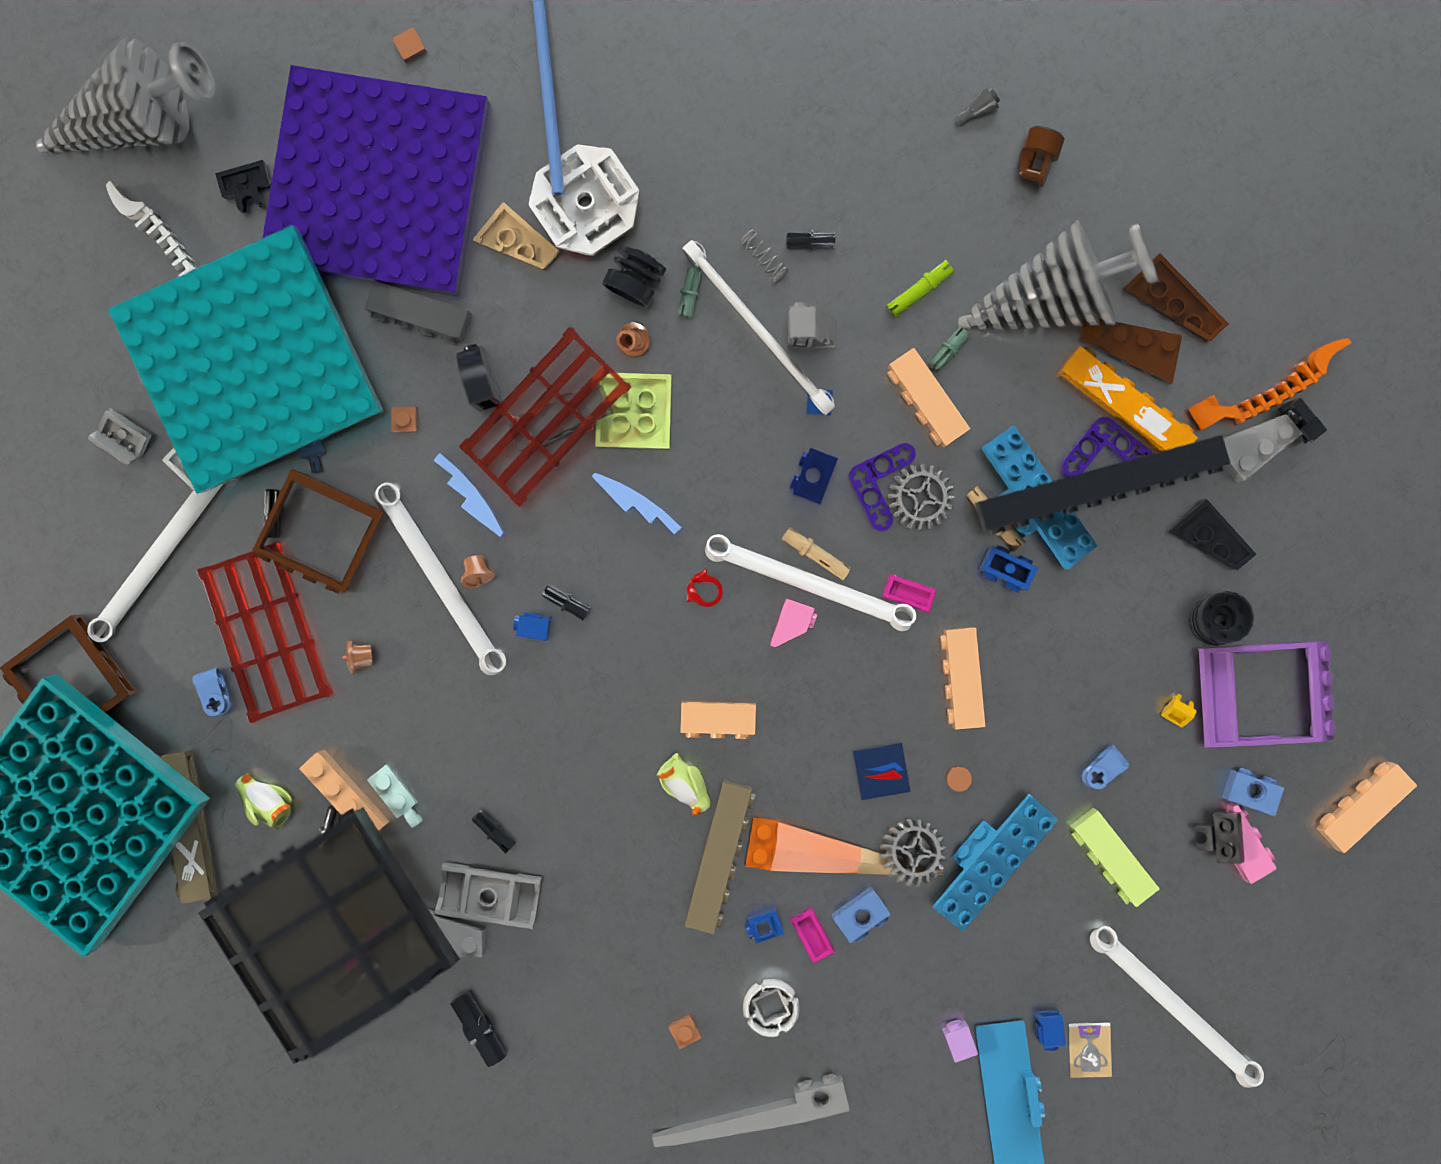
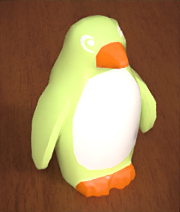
(684, 784)
(263, 802)

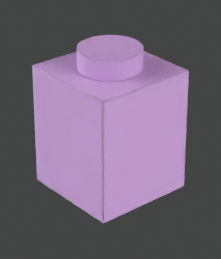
(959, 1040)

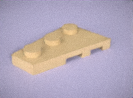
(517, 238)

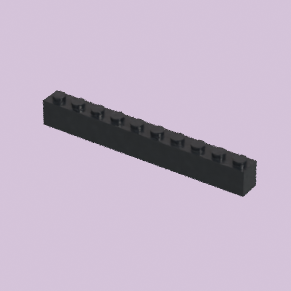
(1102, 483)

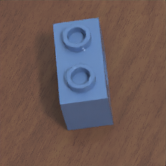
(1238, 787)
(866, 901)

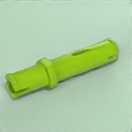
(928, 282)

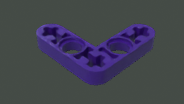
(1099, 441)
(873, 475)

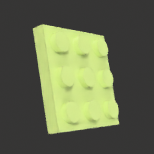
(640, 415)

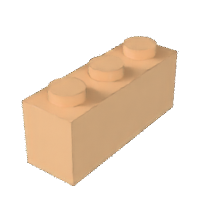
(718, 719)

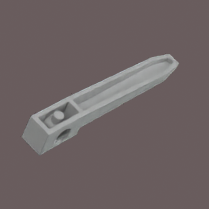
(771, 1115)

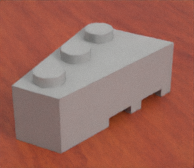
(810, 327)
(1257, 445)
(464, 936)

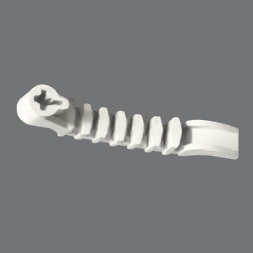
(146, 218)

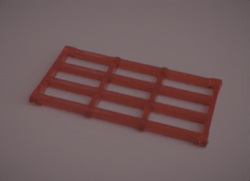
(569, 407)
(260, 658)

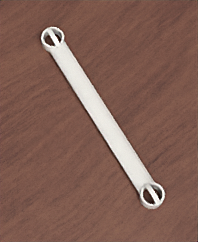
(817, 396)
(151, 563)
(439, 579)
(810, 582)
(1177, 1007)

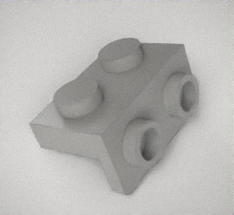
(120, 437)

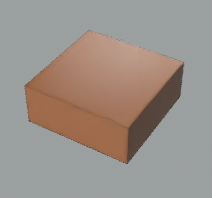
(409, 44)

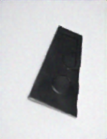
(1214, 535)

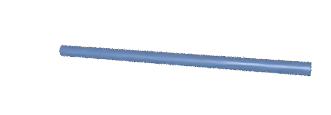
(548, 98)

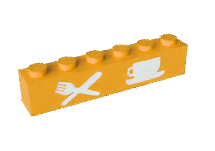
(1124, 401)

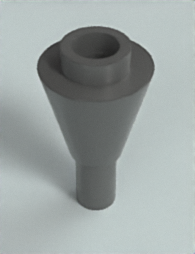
(984, 103)

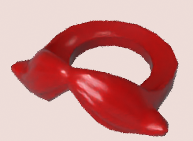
(703, 577)

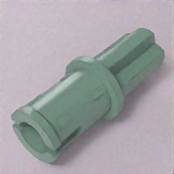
(689, 292)
(949, 349)

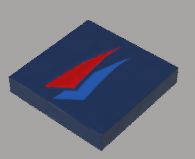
(881, 771)

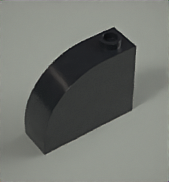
(478, 378)

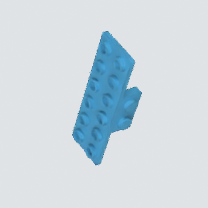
(1023, 470)
(991, 859)
(1010, 1093)

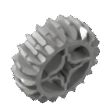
(928, 477)
(933, 855)

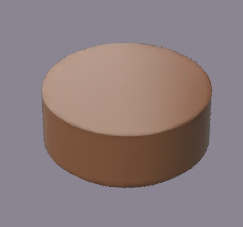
(959, 778)

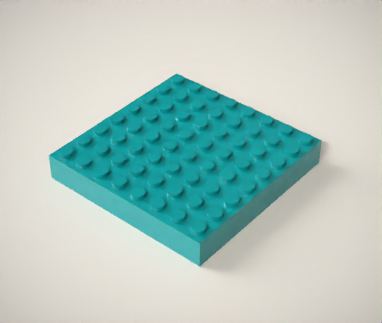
(246, 359)
(83, 814)

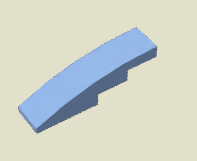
(629, 498)
(475, 501)

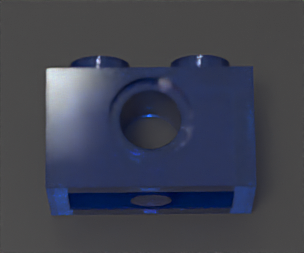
(824, 465)

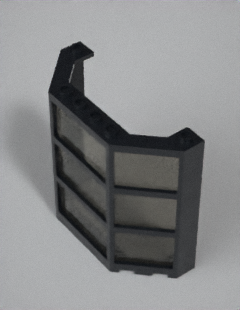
(328, 936)

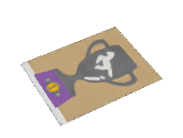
(1090, 1050)

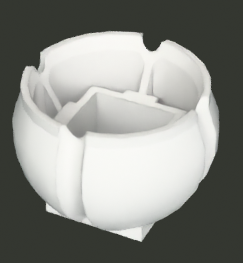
(780, 1021)

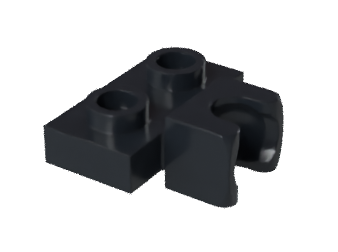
(244, 184)
(1304, 419)
(1224, 836)

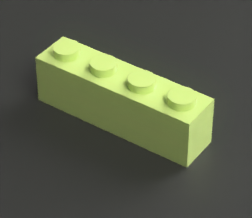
(1114, 857)

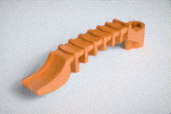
(1210, 411)

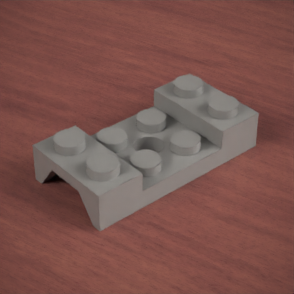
(514, 896)

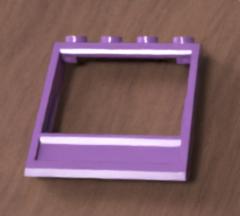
(1220, 695)

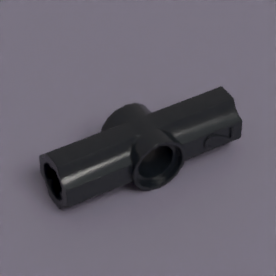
(478, 1029)

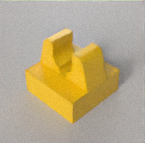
(1179, 712)

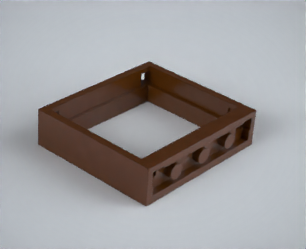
(290, 564)
(94, 650)

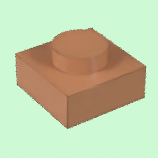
(404, 419)
(685, 1031)

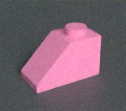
(793, 621)

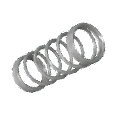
(747, 239)

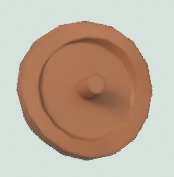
(633, 339)
(476, 572)
(357, 656)

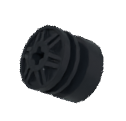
(634, 275)
(1235, 622)

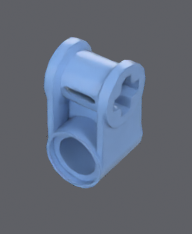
(212, 688)
(1107, 765)

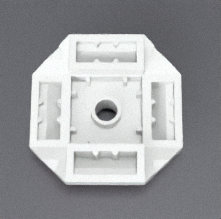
(592, 174)

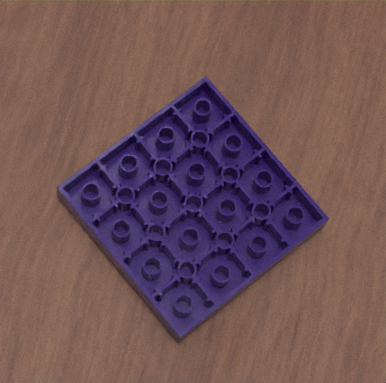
(378, 177)

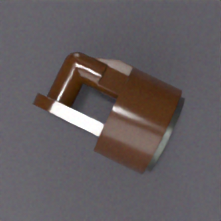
(1041, 144)

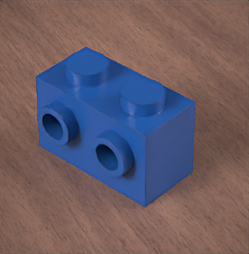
(1014, 571)

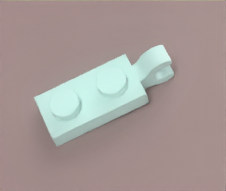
(395, 794)

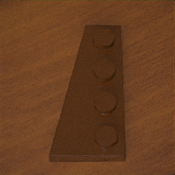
(1177, 300)
(1142, 347)

